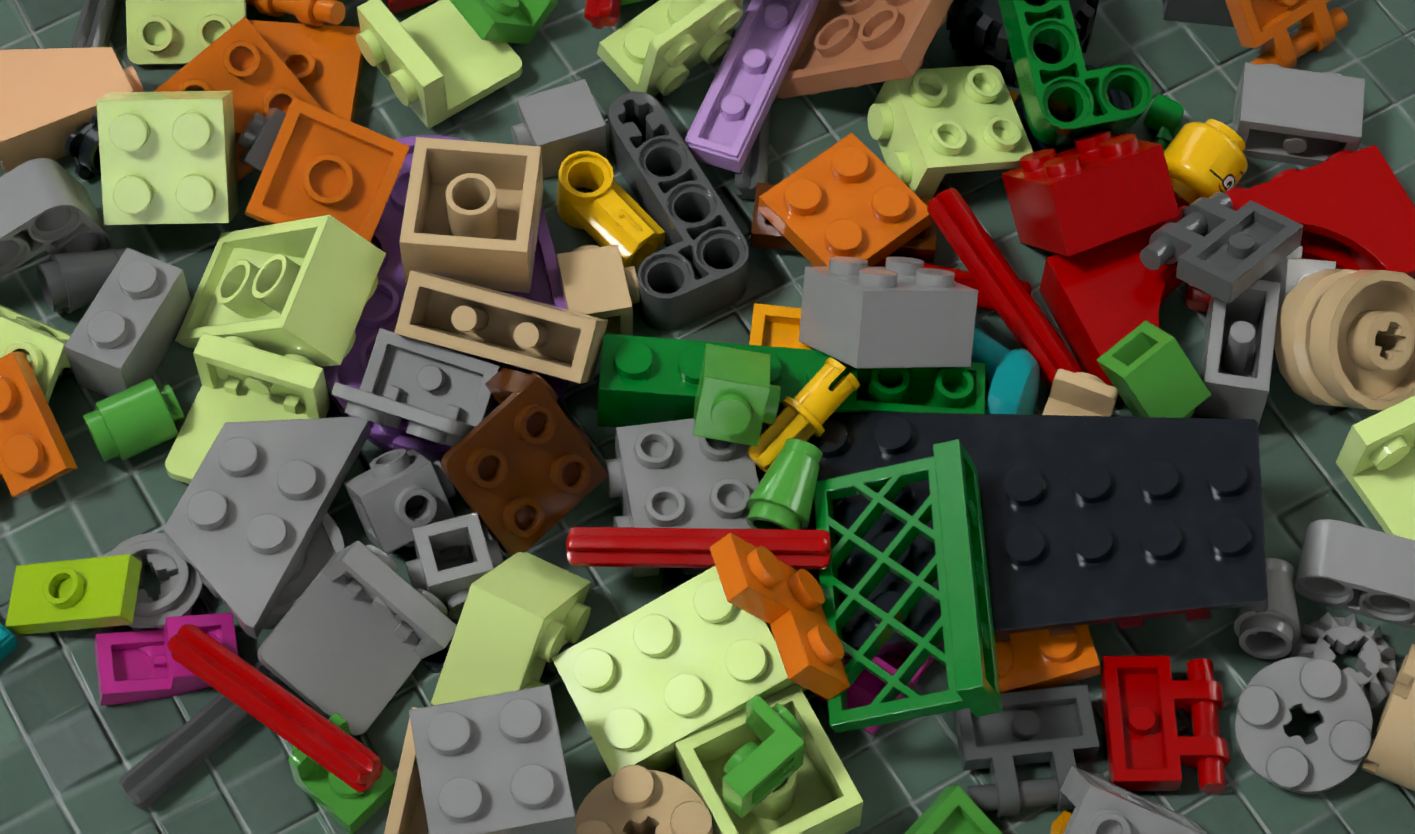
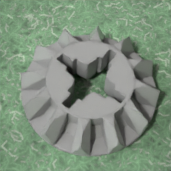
(176, 594)
(1374, 662)

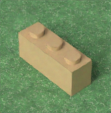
(501, 327)

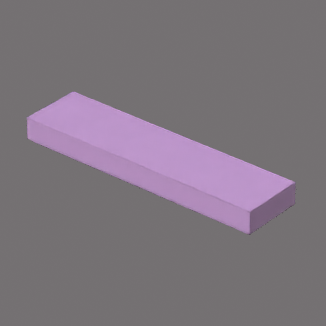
(748, 81)

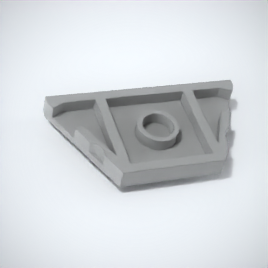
(261, 505)

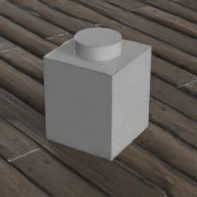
(560, 123)

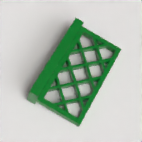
(962, 592)

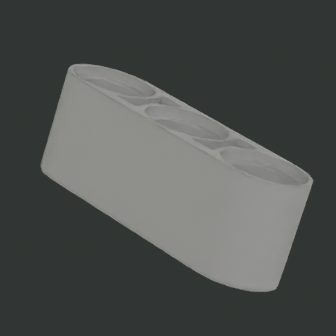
(1358, 571)

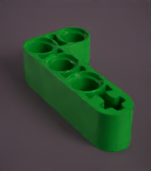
(1068, 79)

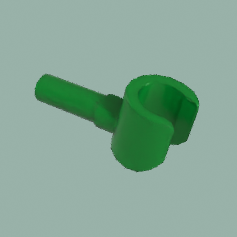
(1165, 118)

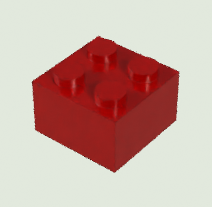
(1090, 192)

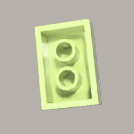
(670, 672)

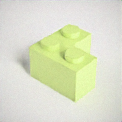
(511, 627)

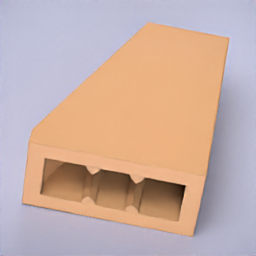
(51, 95)

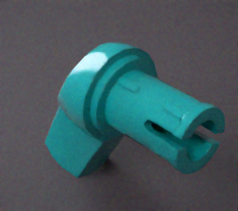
(1010, 375)

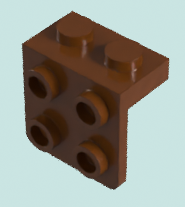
(522, 462)

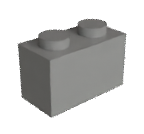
(1297, 113)
(128, 324)
(1239, 353)

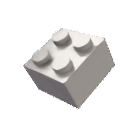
(888, 314)
(493, 765)

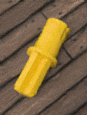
(804, 412)

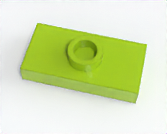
(74, 594)

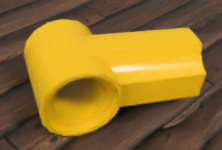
(608, 211)

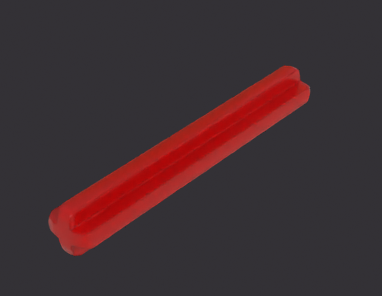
(1000, 284)
(690, 546)
(276, 708)

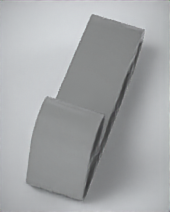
(45, 211)

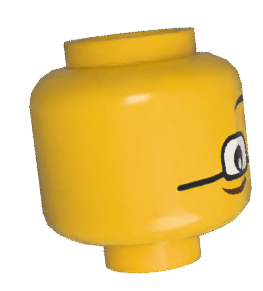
(1205, 160)

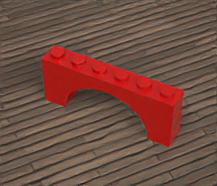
(1349, 214)

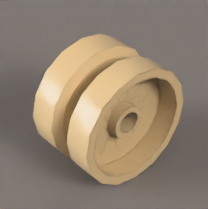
(1349, 338)

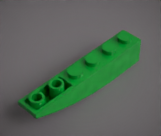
(659, 378)

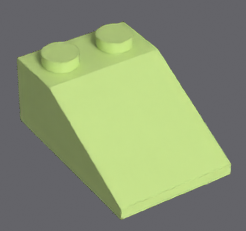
(287, 289)

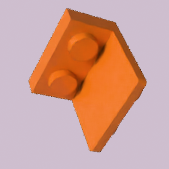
(249, 67)

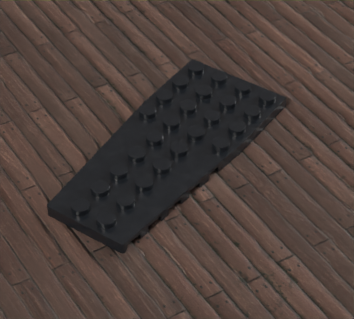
(1075, 514)

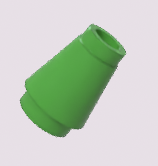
(787, 489)

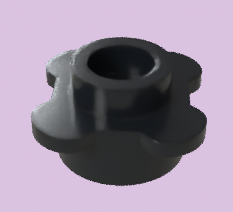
(84, 147)

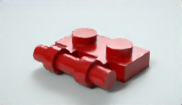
(1142, 723)

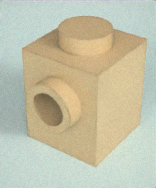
(600, 285)

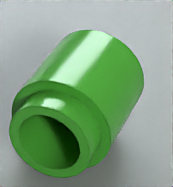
(134, 420)

